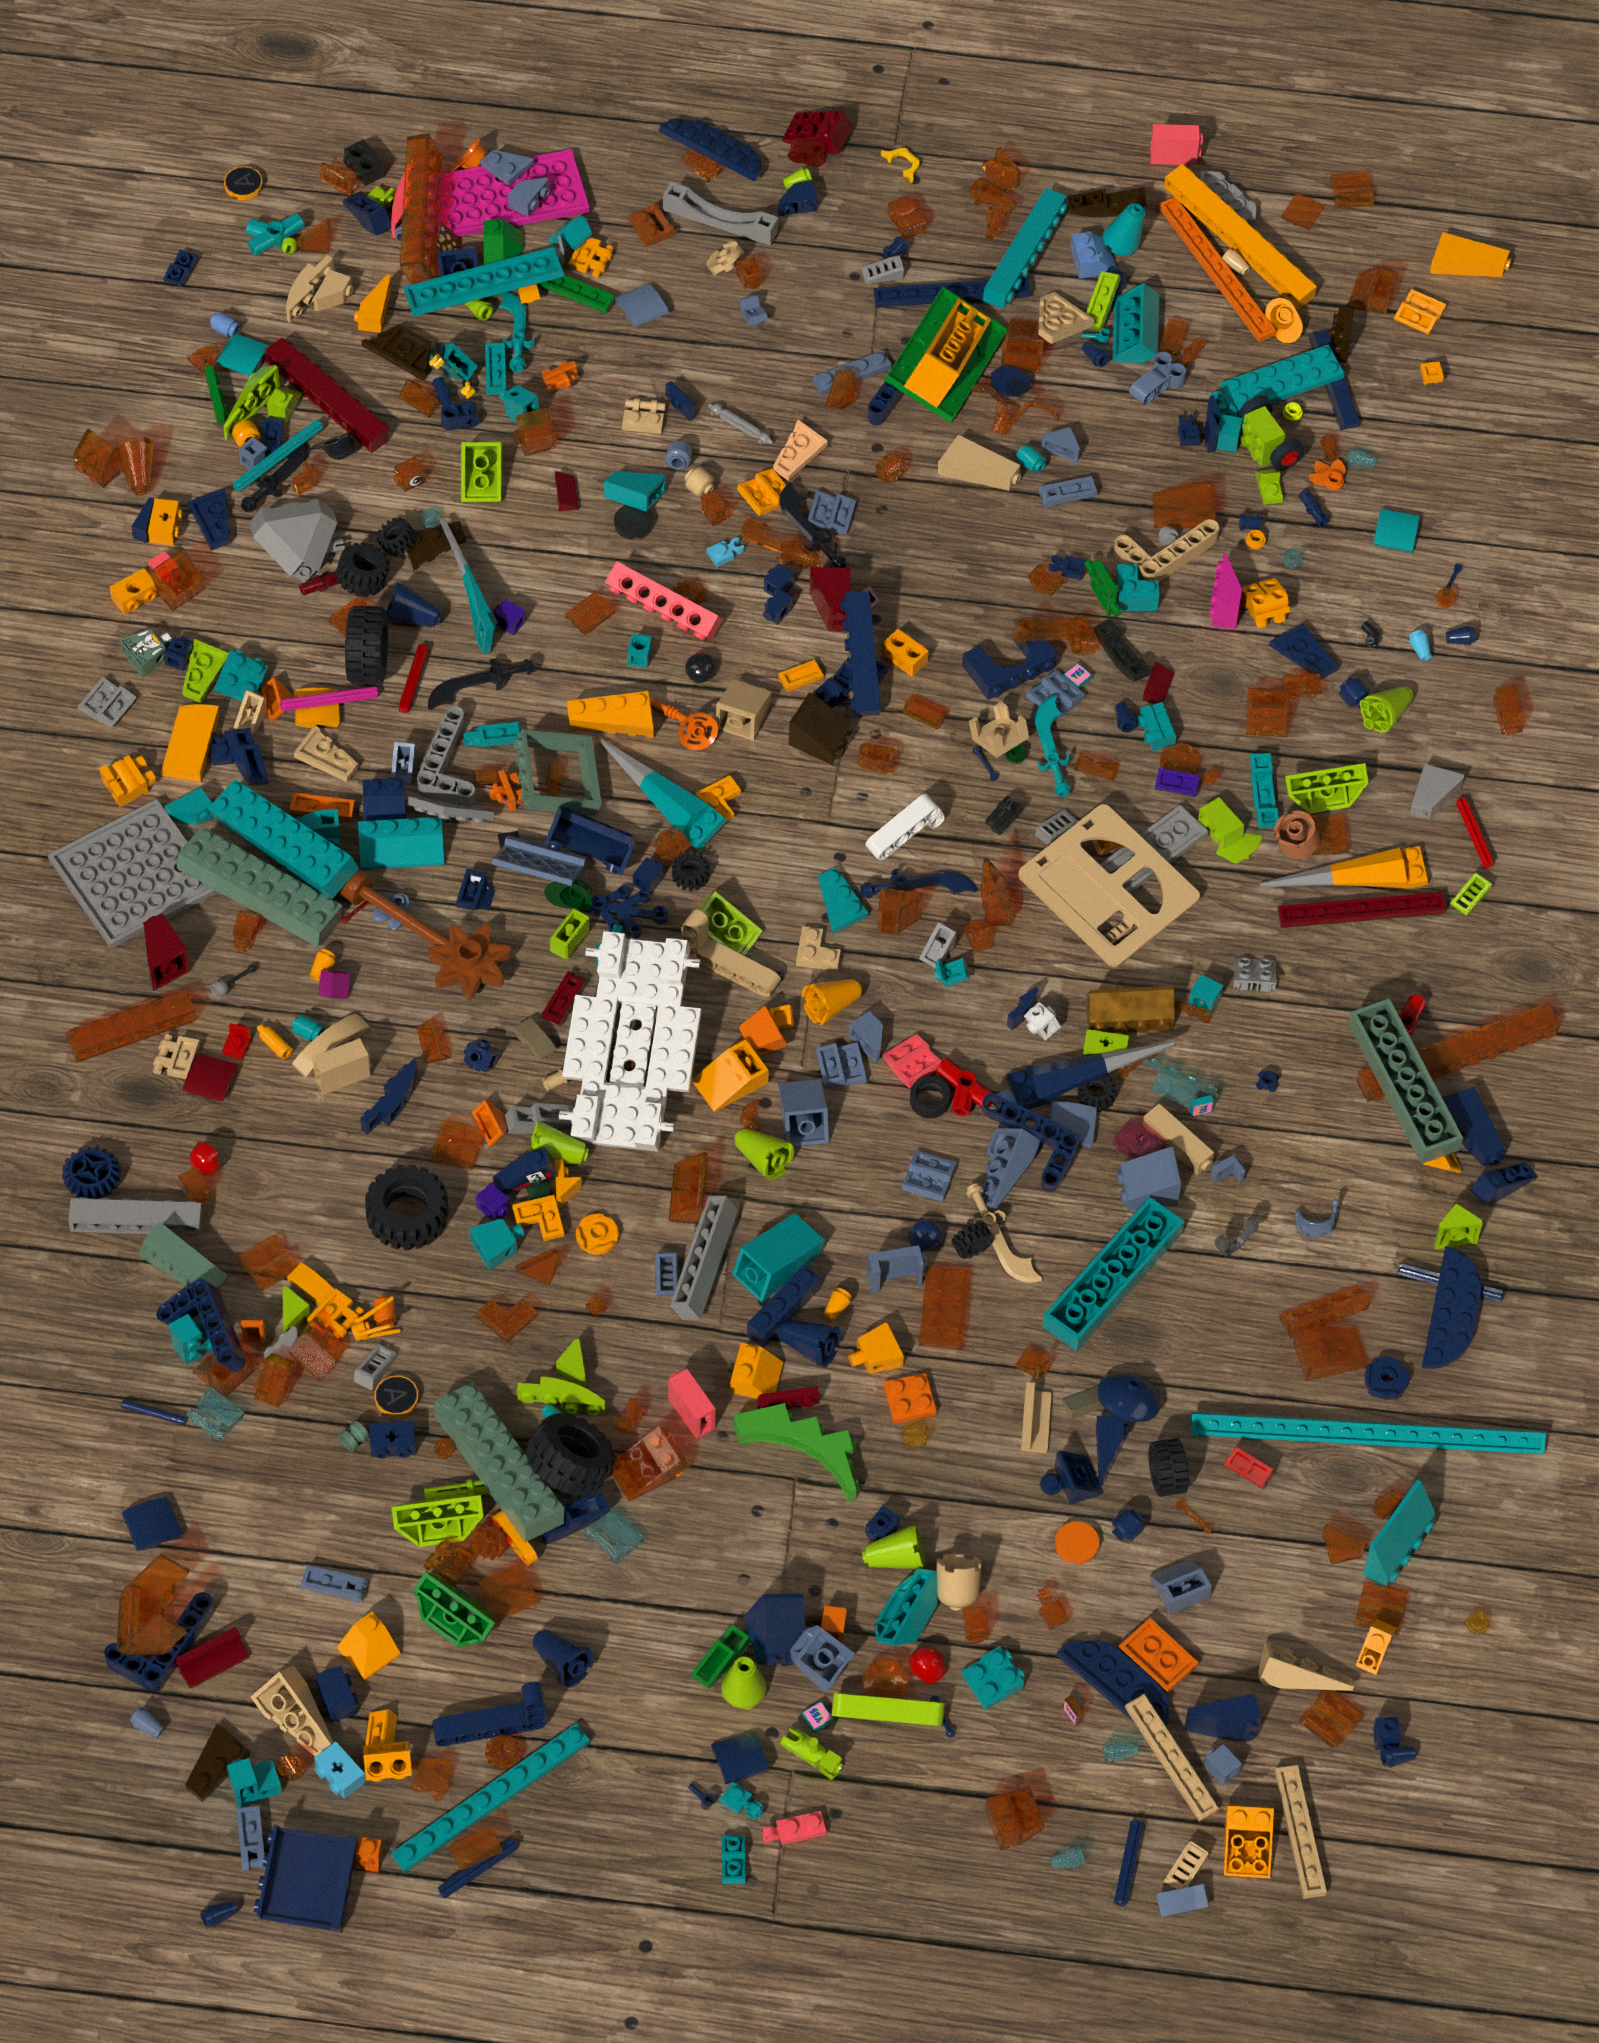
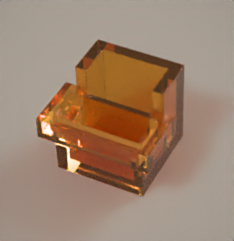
(535, 432)

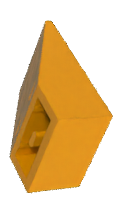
(731, 1076)
(1248, 1840)

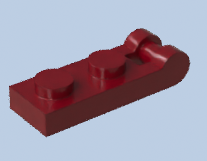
(563, 998)
(792, 1398)

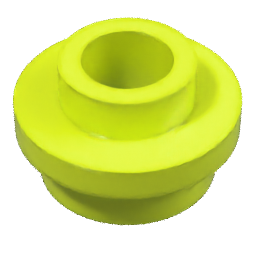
(1292, 412)

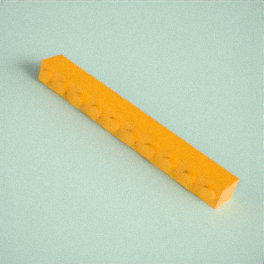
(1240, 236)

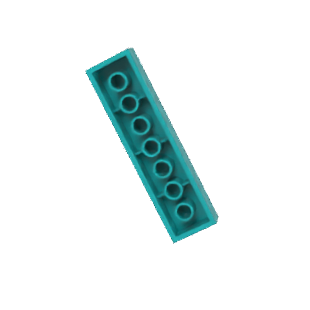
(283, 839)
(1113, 1274)

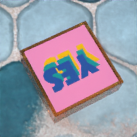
(1073, 1710)

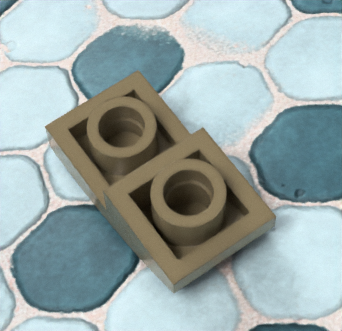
(535, 1038)

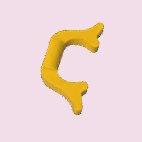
(890, 155)

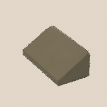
(1082, 1403)

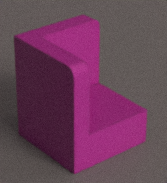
(334, 984)

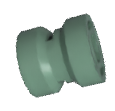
(354, 1435)

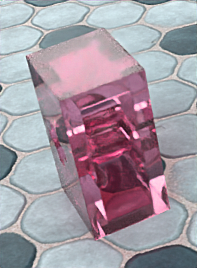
(1136, 1141)

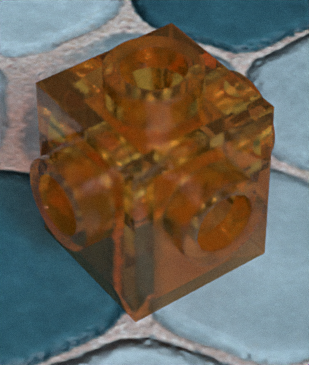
(670, 844)

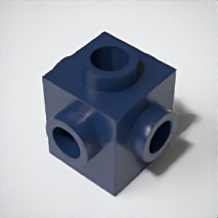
(481, 1055)

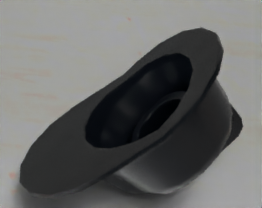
(337, 447)

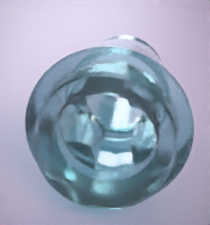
(1361, 459)
(1117, 1751)
(1068, 1858)

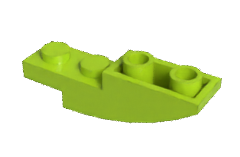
(571, 1396)

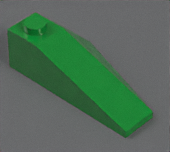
(501, 241)

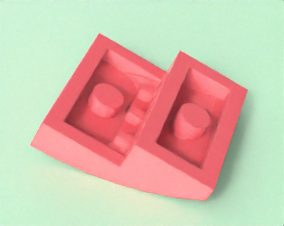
(912, 1060)

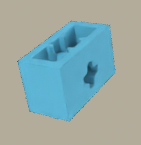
(337, 1759)

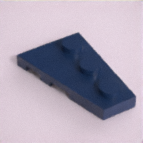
(211, 518)

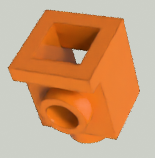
(368, 1854)

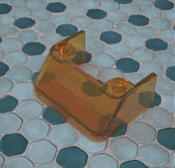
(141, 1610)

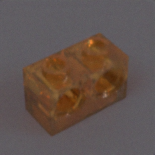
(1508, 710)

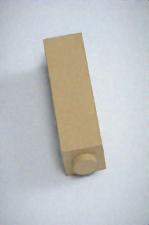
(1174, 1134)

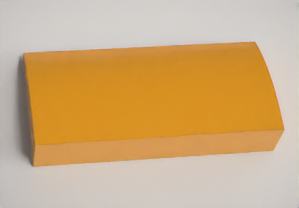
(190, 742)

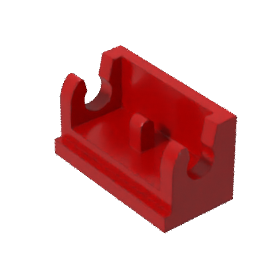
(1249, 1467)

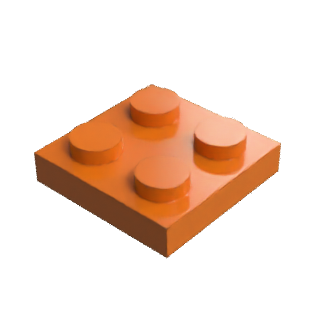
(909, 1398)

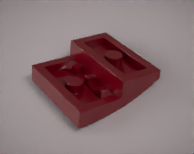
(210, 1077)

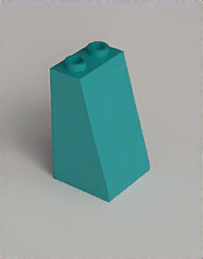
(776, 1256)

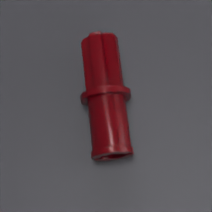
(318, 584)

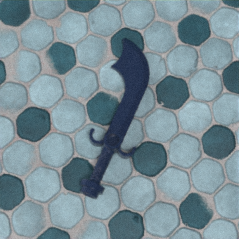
(952, 880)

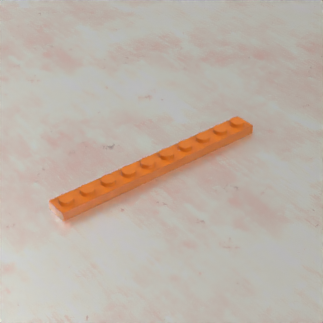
(1217, 269)

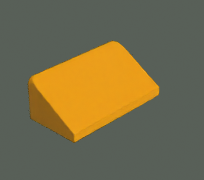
(381, 1727)

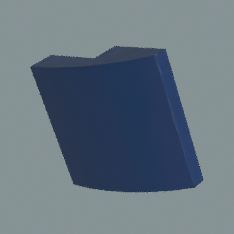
(1211, 425)
(151, 1523)
(740, 1757)

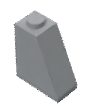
(1435, 790)

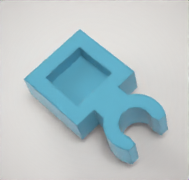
(723, 553)

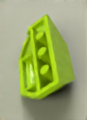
(1327, 788)
(439, 1518)

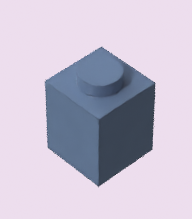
(1222, 1764)

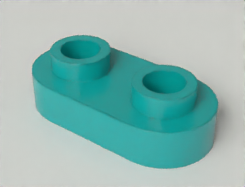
(1225, 405)

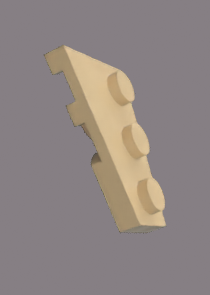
(323, 754)

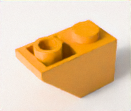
(1376, 1646)

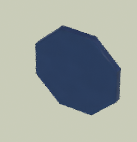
(1010, 381)

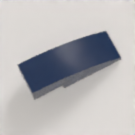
(247, 756)
(578, 1516)

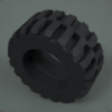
(366, 645)
(406, 1183)
(570, 1454)

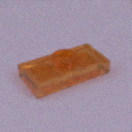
(1173, 337)

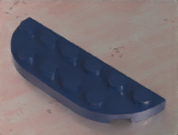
(714, 145)
(1453, 1310)
(1114, 1675)

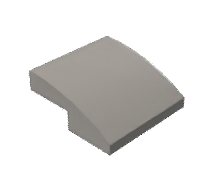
(106, 702)

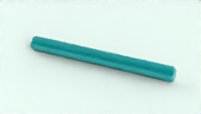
(277, 456)

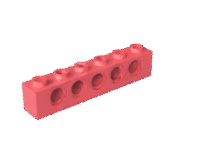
(622, 574)

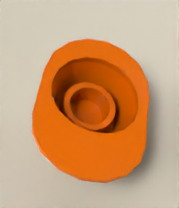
(472, 156)

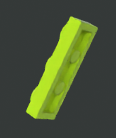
(1102, 298)

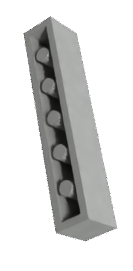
(134, 1216)
(704, 1258)

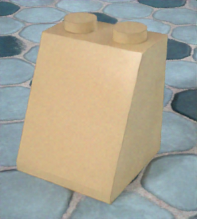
(742, 709)

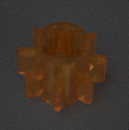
(291, 1766)

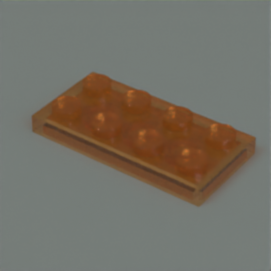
(944, 1307)

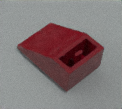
(823, 126)

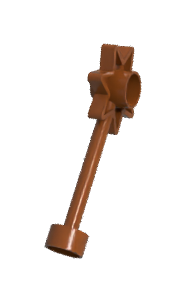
(462, 957)

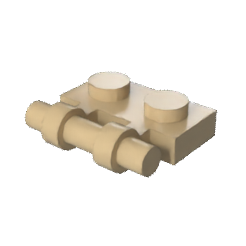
(643, 421)
(182, 1058)

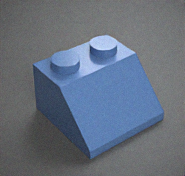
(1090, 254)

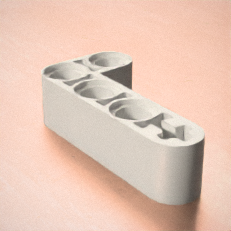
(904, 826)

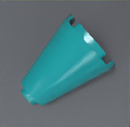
(1125, 231)

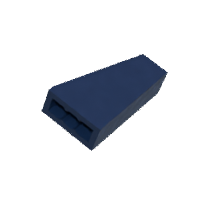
(1475, 1127)

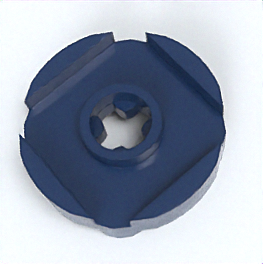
(1380, 1388)

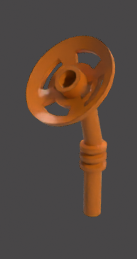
(693, 726)

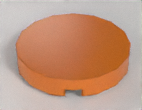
(1077, 1542)

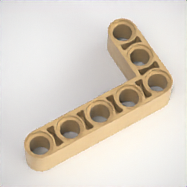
(1171, 557)
(725, 960)

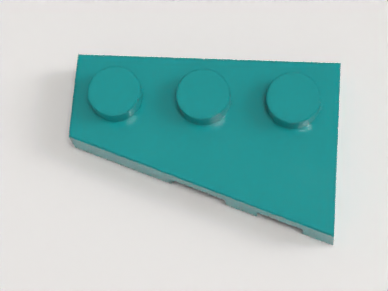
(841, 903)

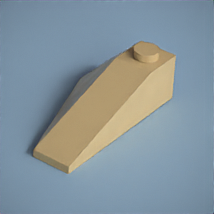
(1286, 1671)

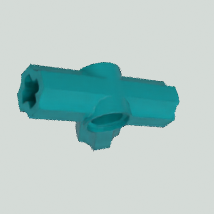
(271, 234)

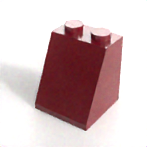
(826, 590)
(165, 952)

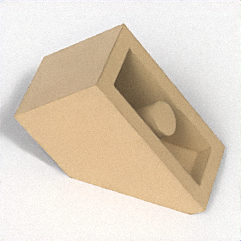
(333, 291)

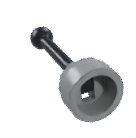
(220, 988)

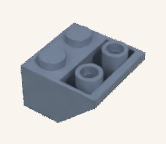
(1181, 1586)

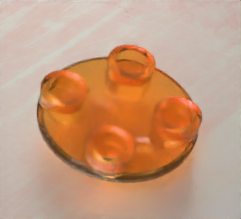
(885, 1679)

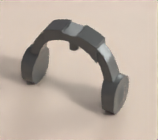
(1222, 1243)

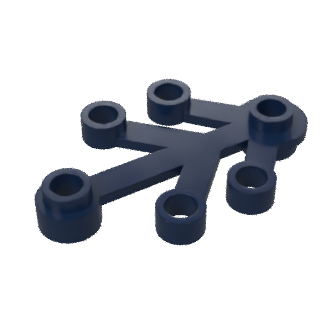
(626, 909)

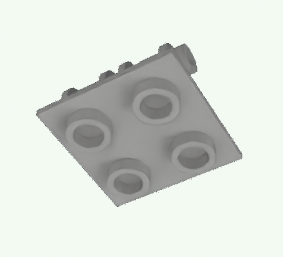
(1254, 971)

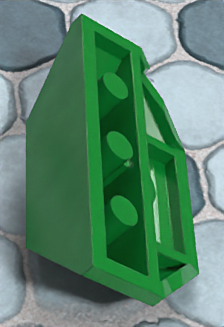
(452, 1611)

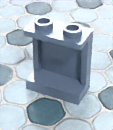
(895, 1264)

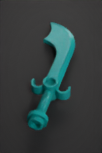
(512, 303)
(1044, 717)

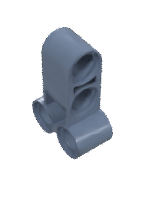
(1158, 379)

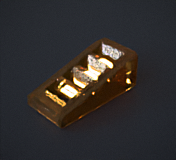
(350, 177)

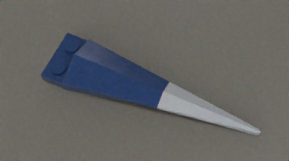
(1049, 1080)

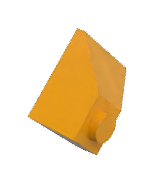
(368, 1646)

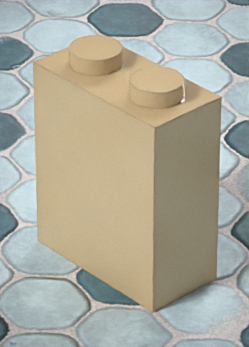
(342, 1066)

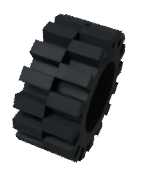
(400, 543)
(690, 860)
(1098, 1101)
(972, 1240)

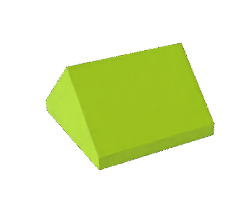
(1458, 1229)

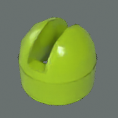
(289, 245)

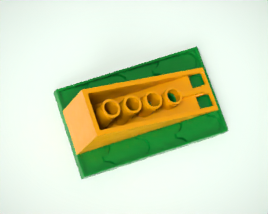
(946, 354)

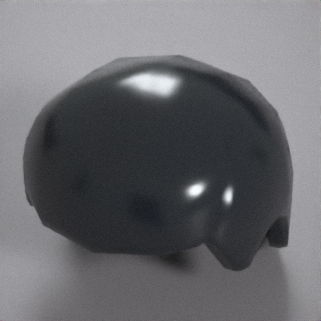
(700, 667)

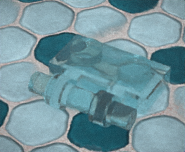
(218, 1408)

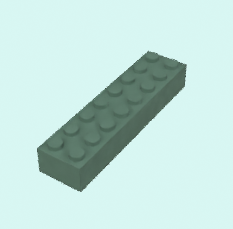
(259, 886)
(1405, 1081)
(498, 1462)

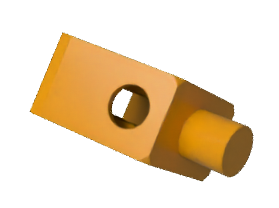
(877, 1350)

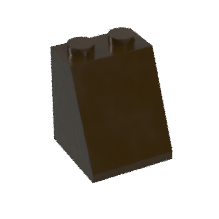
(819, 730)

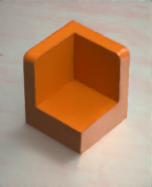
(834, 1621)

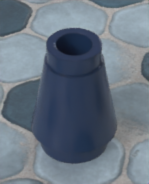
(1096, 354)
(1462, 635)
(1125, 718)
(1396, 1755)
(217, 1913)

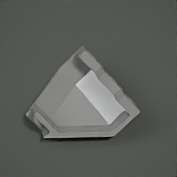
(295, 535)

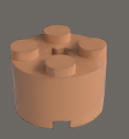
(1297, 835)

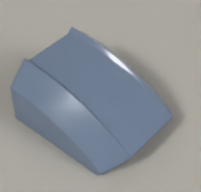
(820, 1656)

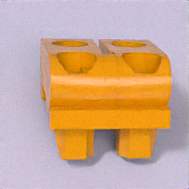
(1265, 602)

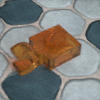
(1051, 1612)

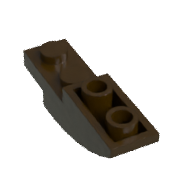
(1105, 205)

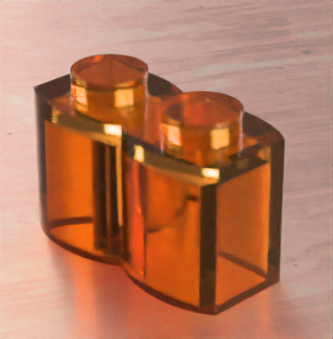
(907, 217)

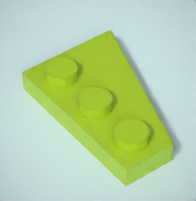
(203, 670)

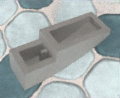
(523, 1119)

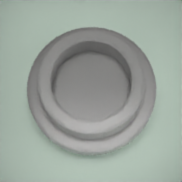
(1167, 535)

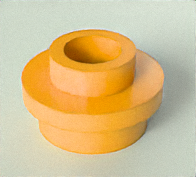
(1255, 535)

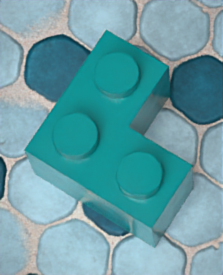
(1135, 593)
(189, 1339)
(253, 1783)

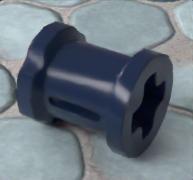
(896, 248)
(1249, 522)

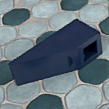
(1502, 1182)

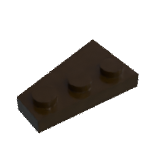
(433, 542)
(212, 1764)

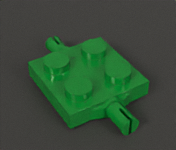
(1103, 587)

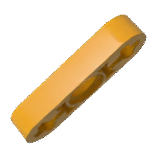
(523, 1549)

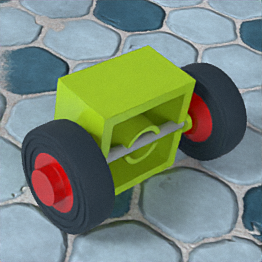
(1265, 437)

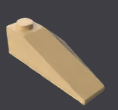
(292, 1706)

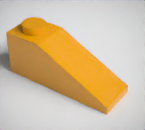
(374, 307)

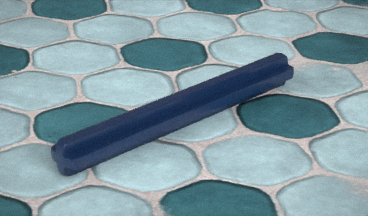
(1432, 1277)

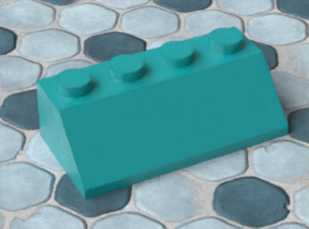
(1136, 325)
(401, 843)

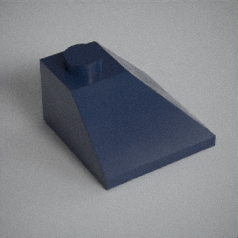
(457, 260)

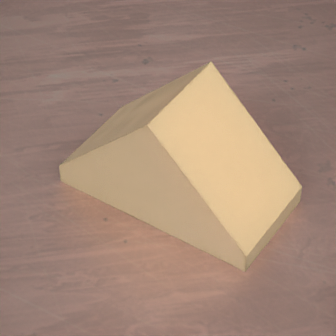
(251, 712)

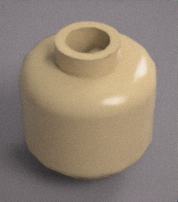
(699, 481)

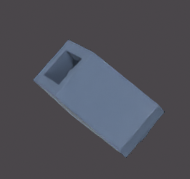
(528, 194)

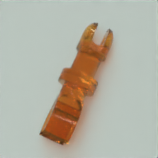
(1202, 1014)

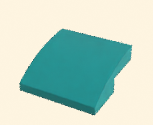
(242, 354)
(1396, 530)

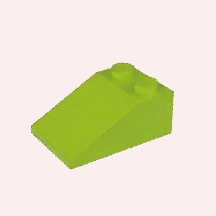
(481, 471)
(728, 924)

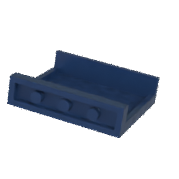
(306, 1879)

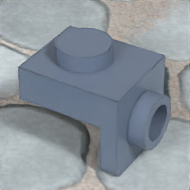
(752, 311)
(1227, 1167)

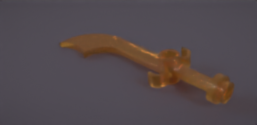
(753, 532)

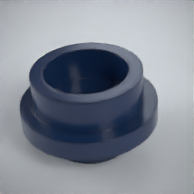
(1051, 1484)

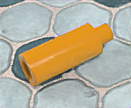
(274, 1041)

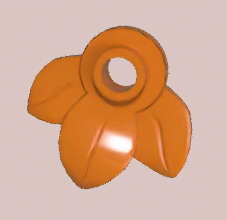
(1328, 475)

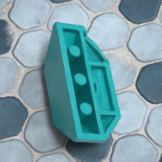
(908, 1609)

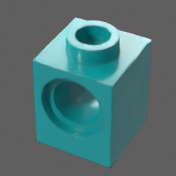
(639, 650)

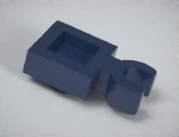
(1187, 432)
(1070, 567)
(220, 751)

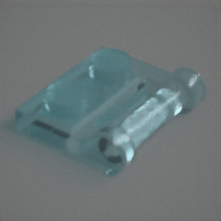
(618, 1531)

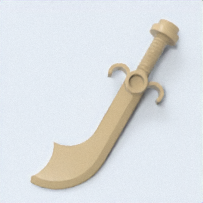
(1016, 1267)

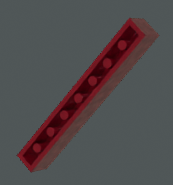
(327, 395)

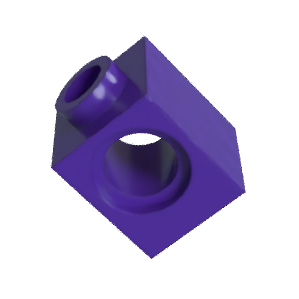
(509, 616)
(492, 1202)

